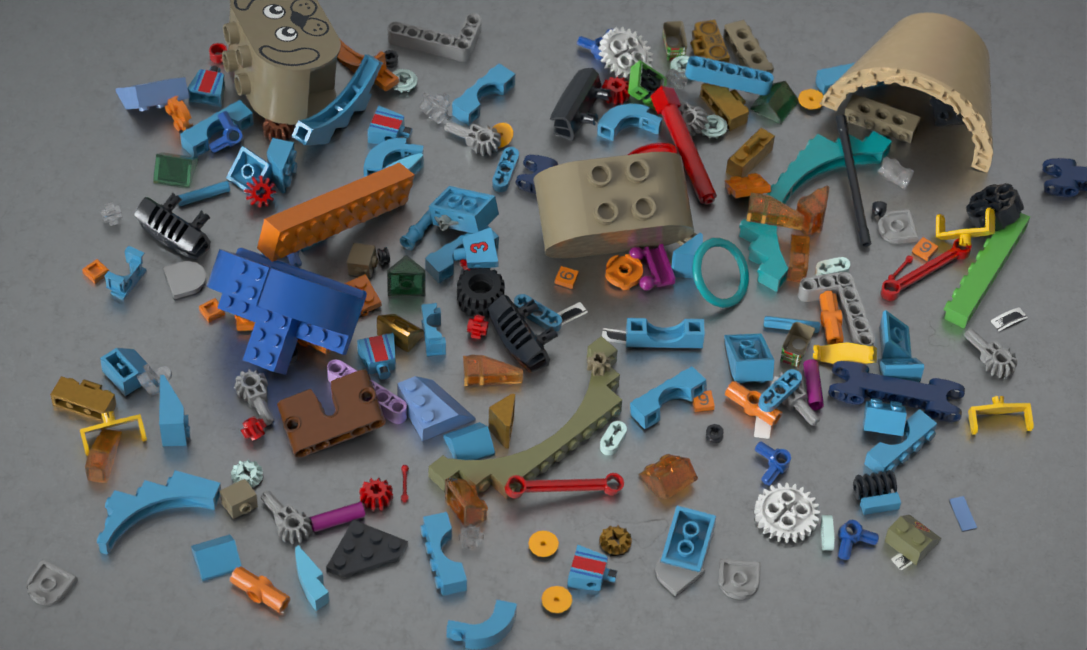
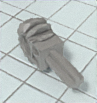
(694, 117)
(476, 137)
(994, 357)
(256, 394)
(797, 401)
(286, 518)

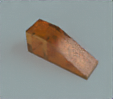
(770, 211)
(798, 257)
(489, 371)
(102, 455)

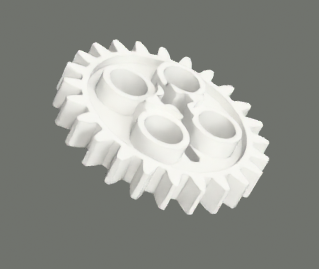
(627, 50)
(775, 501)

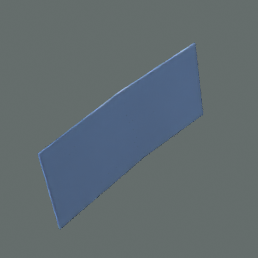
(963, 513)

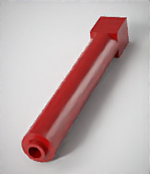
(668, 104)

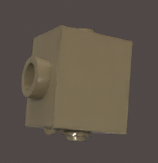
(362, 260)
(239, 498)

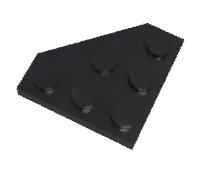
(365, 550)

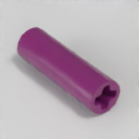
(813, 384)
(337, 516)

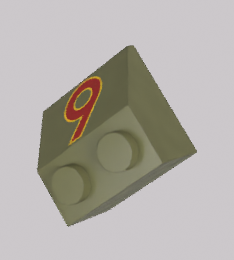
(911, 538)

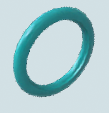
(698, 279)

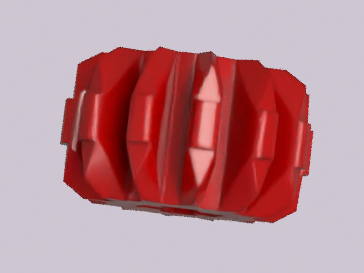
(619, 90)
(256, 186)
(376, 494)

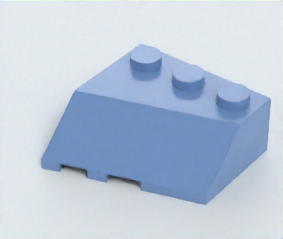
(153, 93)
(431, 407)

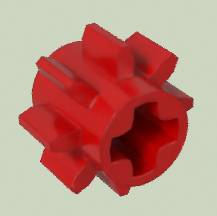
(477, 326)
(253, 428)

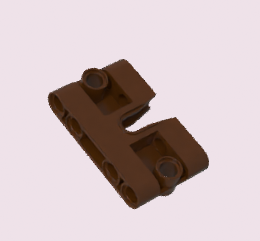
(351, 418)

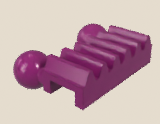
(659, 267)

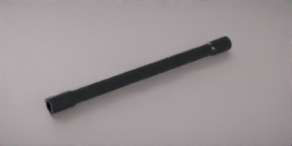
(843, 130)

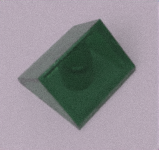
(777, 103)
(174, 169)
(406, 278)

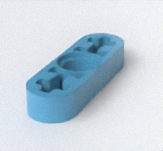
(507, 176)
(541, 320)
(782, 383)

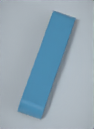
(729, 75)

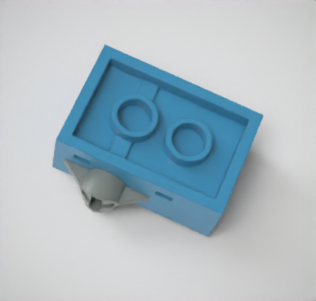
(463, 210)

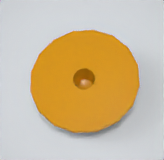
(810, 98)
(505, 132)
(543, 543)
(556, 599)

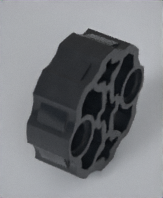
(1002, 199)

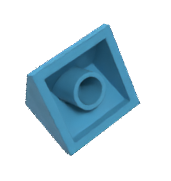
(247, 166)
(683, 257)
(894, 337)
(902, 368)
(470, 442)
(216, 557)

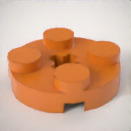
(179, 113)
(624, 280)

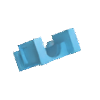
(122, 285)
(433, 339)

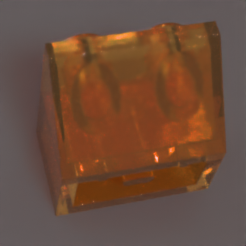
(814, 210)
(669, 475)

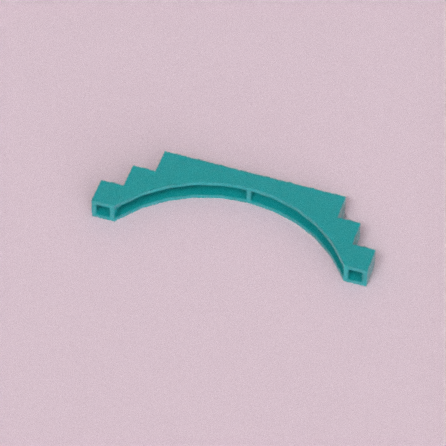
(817, 158)

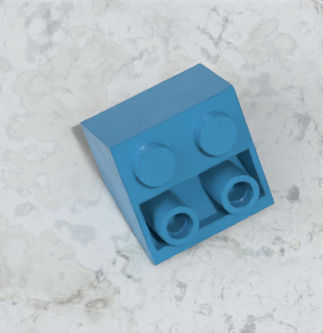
(282, 159)
(123, 368)
(884, 417)

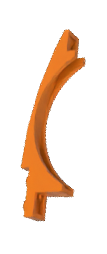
(352, 60)

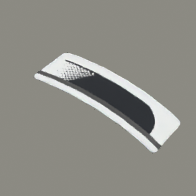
(1008, 318)

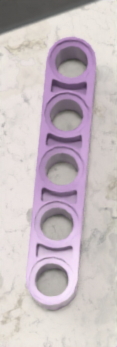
(391, 403)

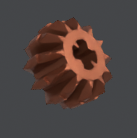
(277, 130)

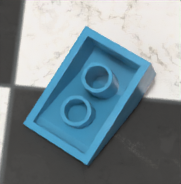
(749, 358)
(172, 418)
(688, 539)

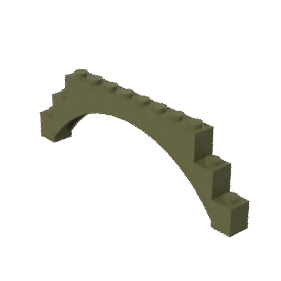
(593, 413)

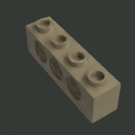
(746, 46)
(881, 118)

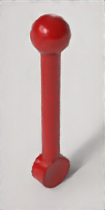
(909, 259)
(404, 497)

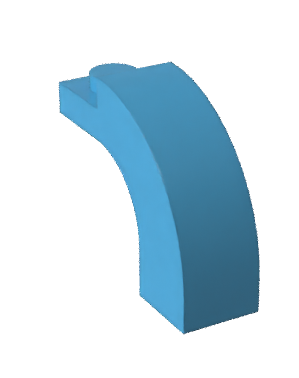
(628, 116)
(389, 152)
(486, 633)

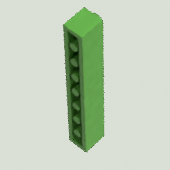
(984, 272)

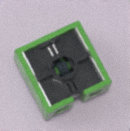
(644, 82)

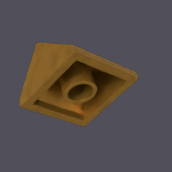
(405, 333)
(501, 419)

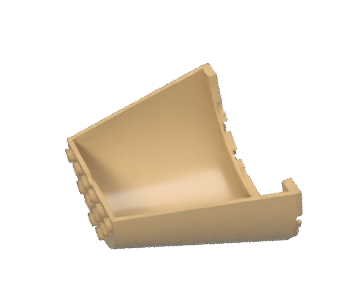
(936, 58)

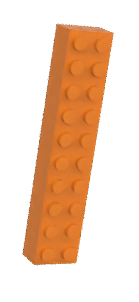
(335, 211)

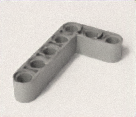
(435, 42)
(848, 299)

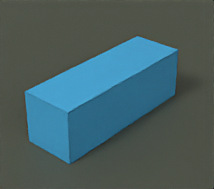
(880, 503)

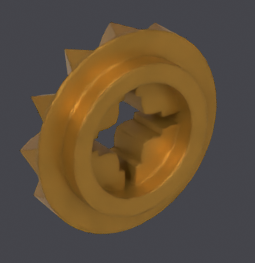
(612, 546)

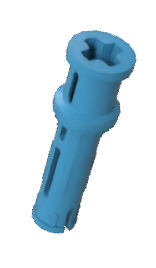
(416, 232)

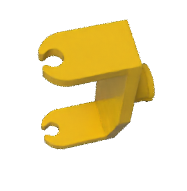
(965, 234)
(845, 352)
(1000, 407)
(109, 423)

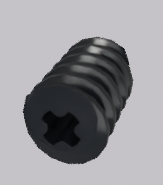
(874, 483)

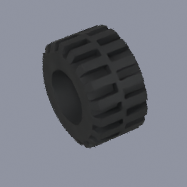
(475, 280)

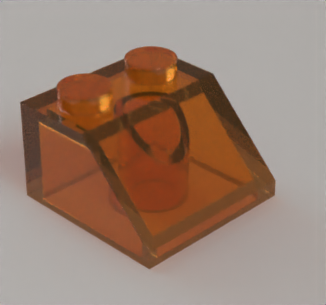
(465, 502)

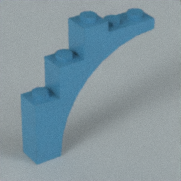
(338, 113)
(180, 491)

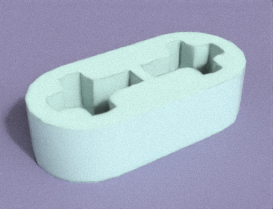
(831, 266)
(616, 439)
(827, 532)

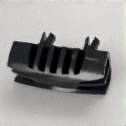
(576, 103)
(171, 229)
(518, 336)

